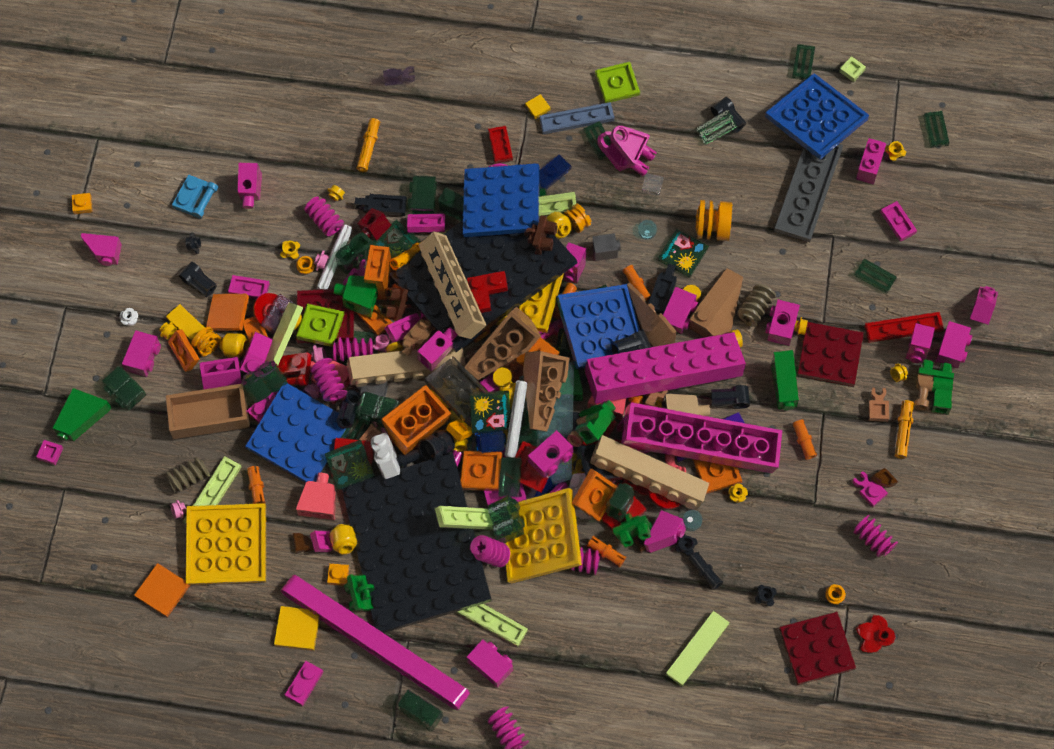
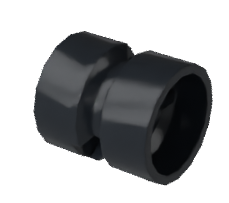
(436, 445)

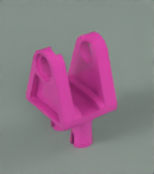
(627, 148)

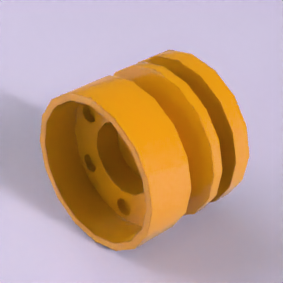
(714, 220)

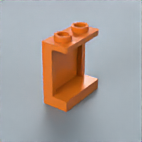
(378, 269)

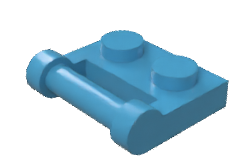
(190, 193)

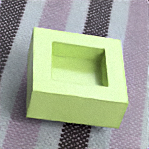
(852, 69)

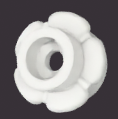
(129, 321)

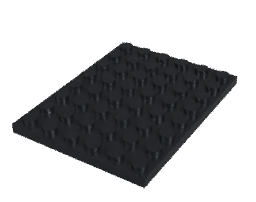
(484, 255)
(405, 554)

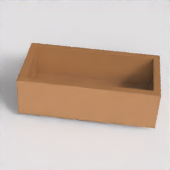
(207, 411)

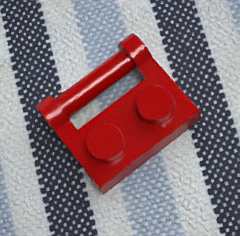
(294, 365)

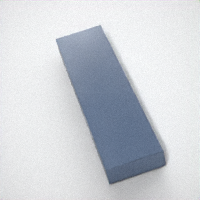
(576, 118)

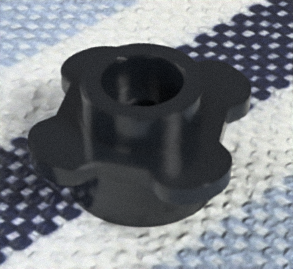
(193, 243)
(692, 542)
(771, 592)

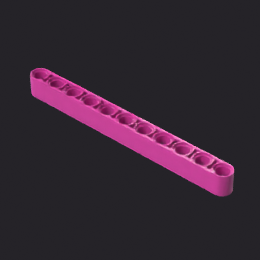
(376, 642)

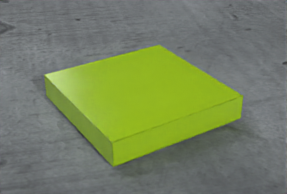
(617, 82)
(320, 325)

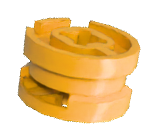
(578, 218)
(206, 341)

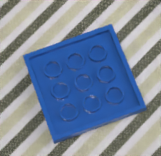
(817, 116)
(500, 199)
(596, 320)
(296, 434)

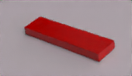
(901, 327)

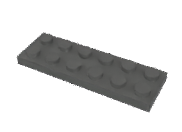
(807, 194)

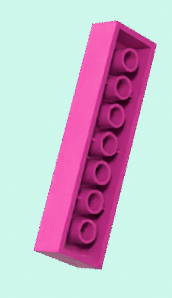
(664, 367)
(701, 438)

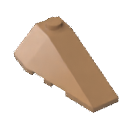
(718, 308)
(656, 326)
(507, 342)
(544, 378)

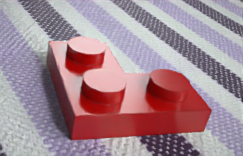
(487, 284)
(529, 475)

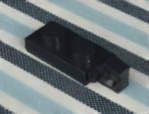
(387, 204)
(663, 289)

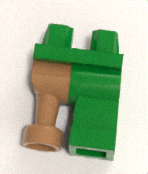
(935, 381)
(592, 423)

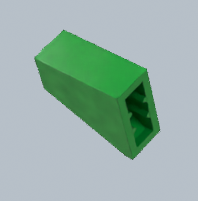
(784, 379)
(79, 414)

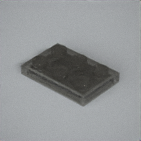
(454, 386)

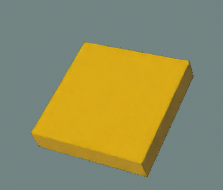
(297, 628)

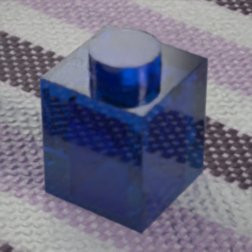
(490, 441)

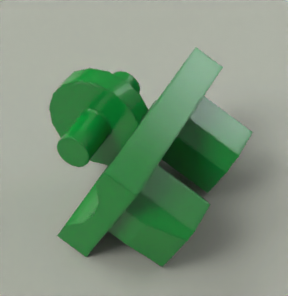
(632, 527)
(360, 593)

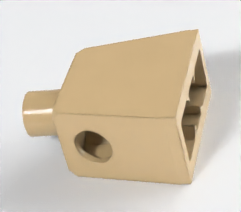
(686, 404)

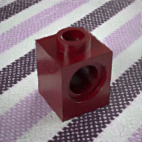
(374, 224)

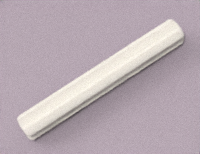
(331, 264)
(516, 419)

